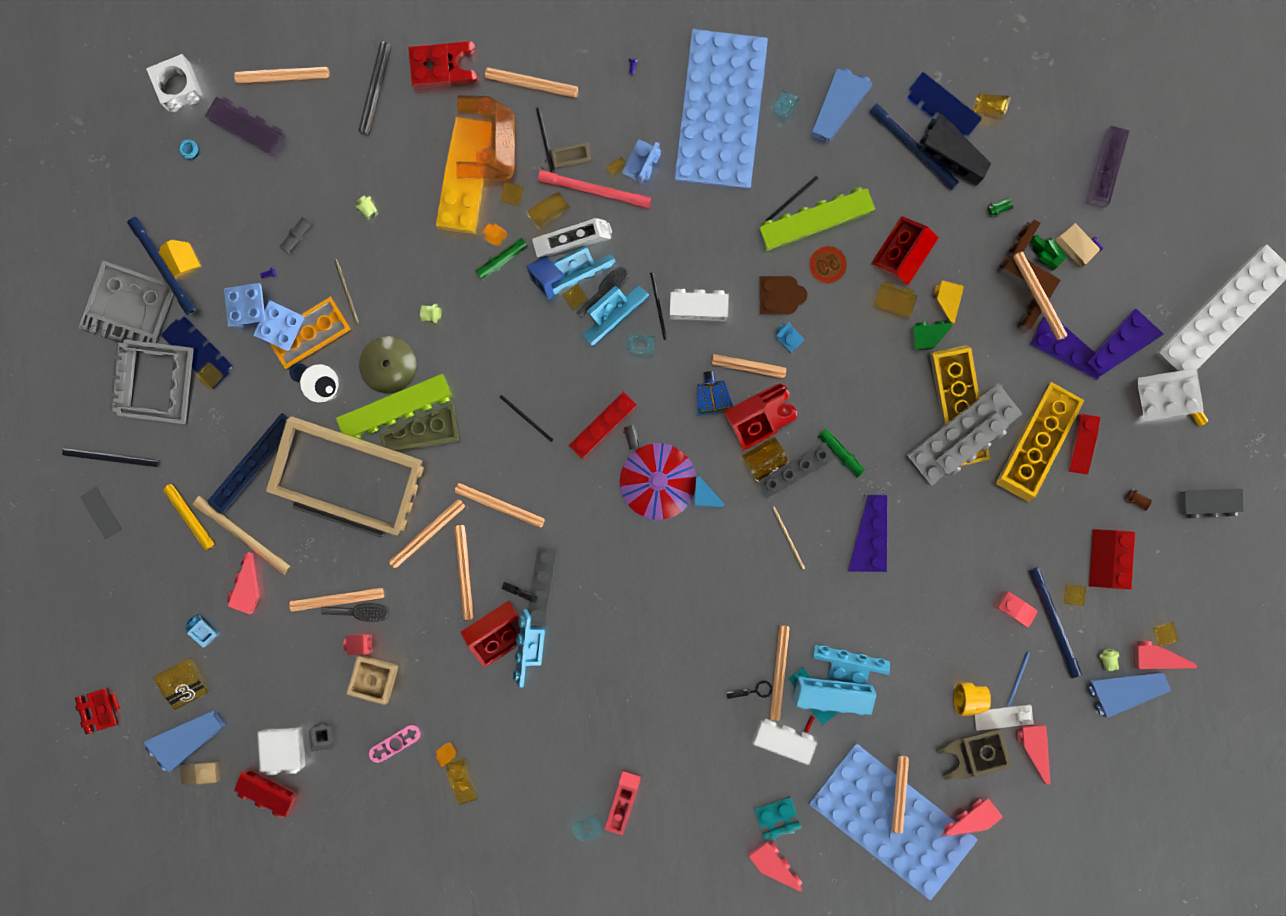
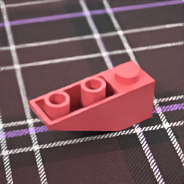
(246, 589)
(976, 820)
(770, 864)

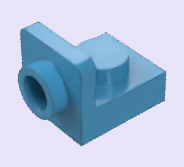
(789, 337)
(199, 630)

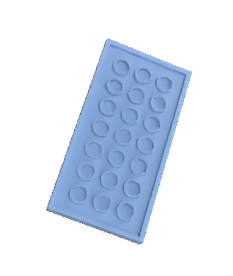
(721, 109)
(861, 804)

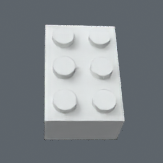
(698, 305)
(1170, 394)
(784, 741)

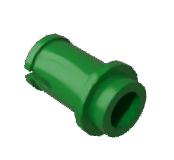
(996, 208)

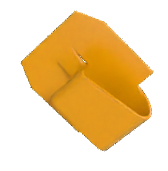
(494, 234)
(444, 757)

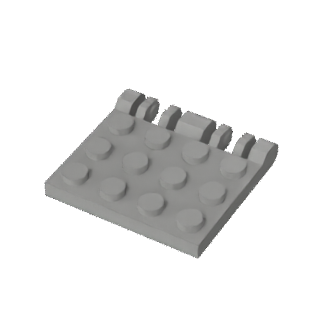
(126, 302)

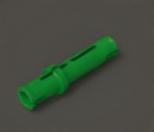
(499, 260)
(842, 453)

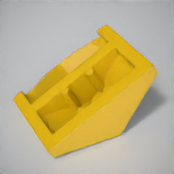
(178, 257)

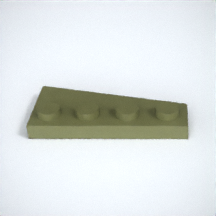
(428, 431)

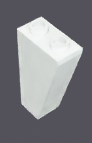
(572, 237)

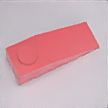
(1155, 657)
(1034, 742)
(622, 803)

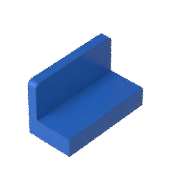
(543, 274)

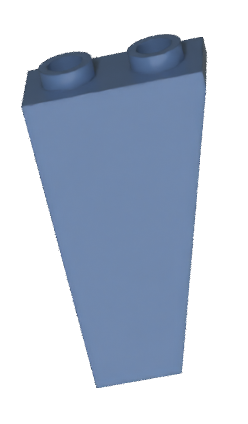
(841, 100)
(1125, 692)
(181, 742)

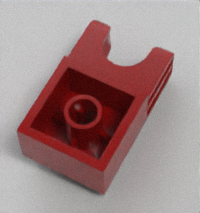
(445, 62)
(761, 415)

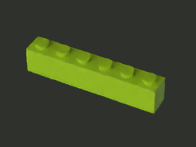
(816, 219)
(395, 406)

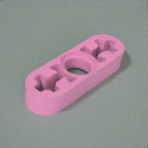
(379, 746)

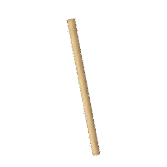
(787, 537)

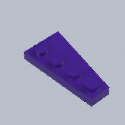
(1125, 341)
(1067, 350)
(871, 540)

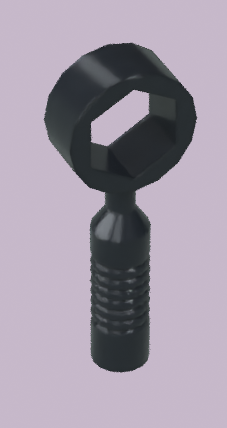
(521, 593)
(746, 692)

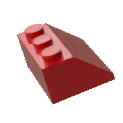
(905, 250)
(1111, 559)
(493, 634)
(265, 793)

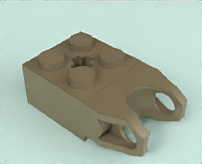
(970, 756)

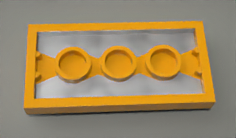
(320, 327)

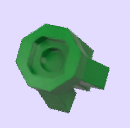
(1048, 251)

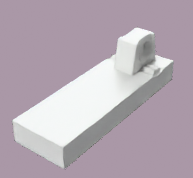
(1004, 717)

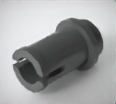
(632, 436)

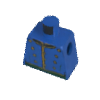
(712, 396)

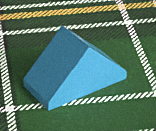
(705, 496)

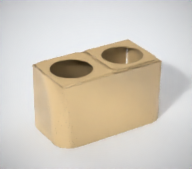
(1077, 245)

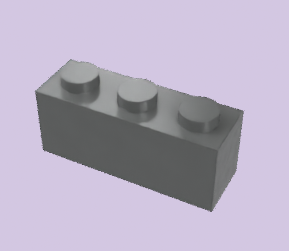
(1212, 502)

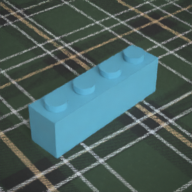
(834, 696)

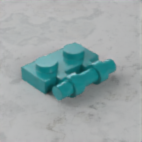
(776, 812)

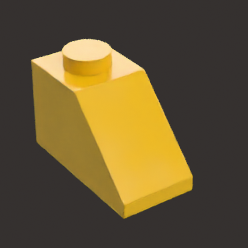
(948, 299)

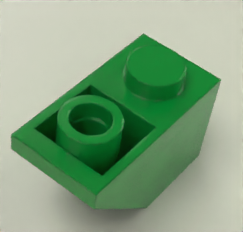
(928, 336)

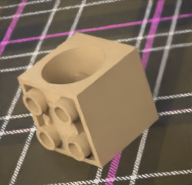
(373, 679)

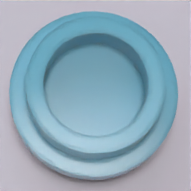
(188, 149)

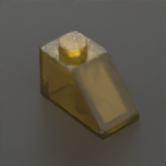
(548, 210)
(461, 781)

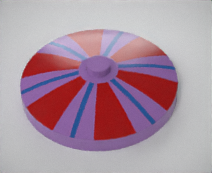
(657, 481)

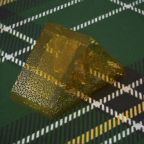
(992, 105)

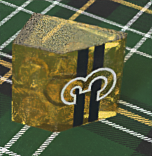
(181, 683)

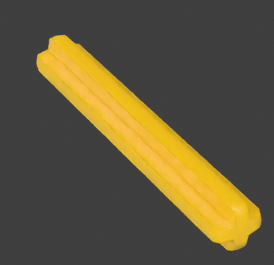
(188, 516)

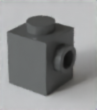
(320, 737)

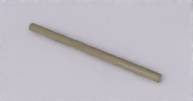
(346, 291)

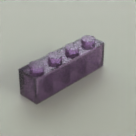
(245, 126)
(1108, 166)

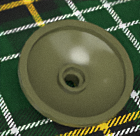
(397, 374)

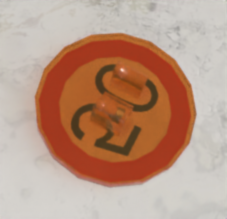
(828, 264)

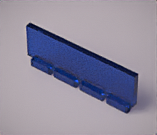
(942, 101)
(179, 335)

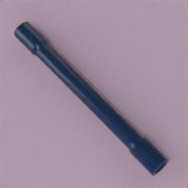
(885, 118)
(182, 298)
(1070, 660)

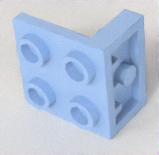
(640, 161)
(244, 305)
(279, 326)

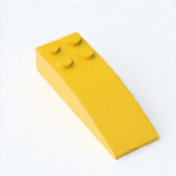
(462, 197)
(956, 385)
(1039, 442)

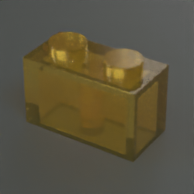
(895, 300)
(765, 459)

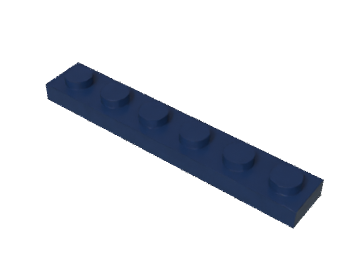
(249, 466)

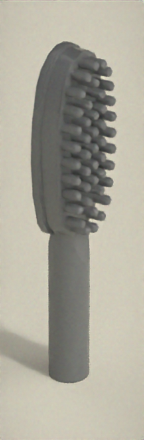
(615, 278)
(365, 612)

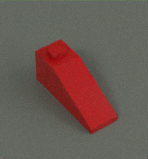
(1084, 443)

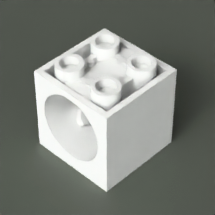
(163, 72)
(281, 750)

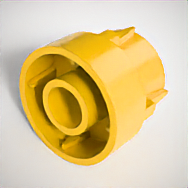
(971, 699)

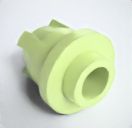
(365, 206)
(430, 313)
(1110, 659)

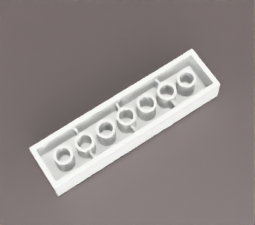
(1224, 311)

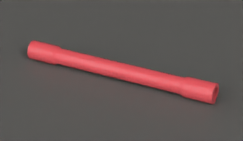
(554, 179)

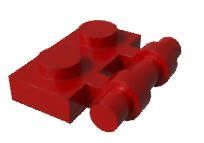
(100, 708)

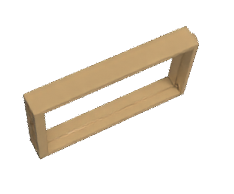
(282, 454)

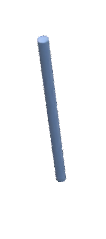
(1018, 679)

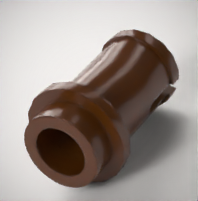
(1138, 499)

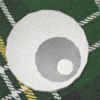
(319, 383)

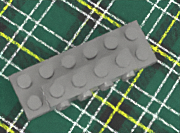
(965, 435)

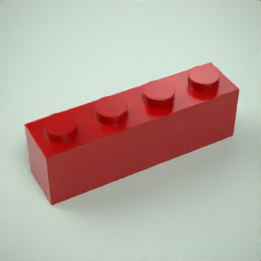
(603, 425)

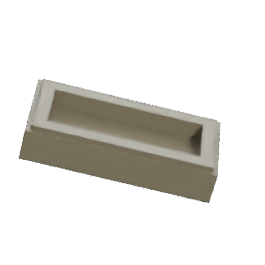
(571, 155)

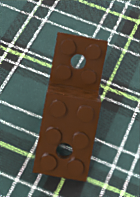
(1011, 271)

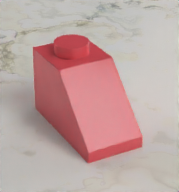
(1016, 609)
(358, 644)

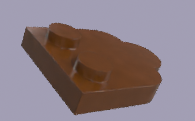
(780, 295)

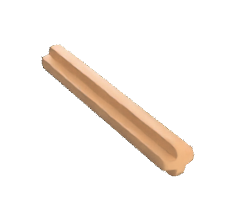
(748, 366)
(900, 794)

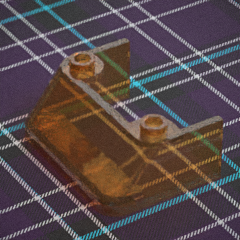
(500, 159)

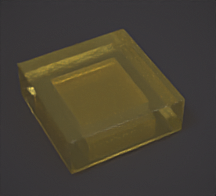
(615, 166)
(512, 194)
(575, 297)
(209, 375)
(1075, 595)
(1166, 634)

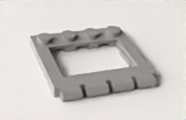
(179, 382)

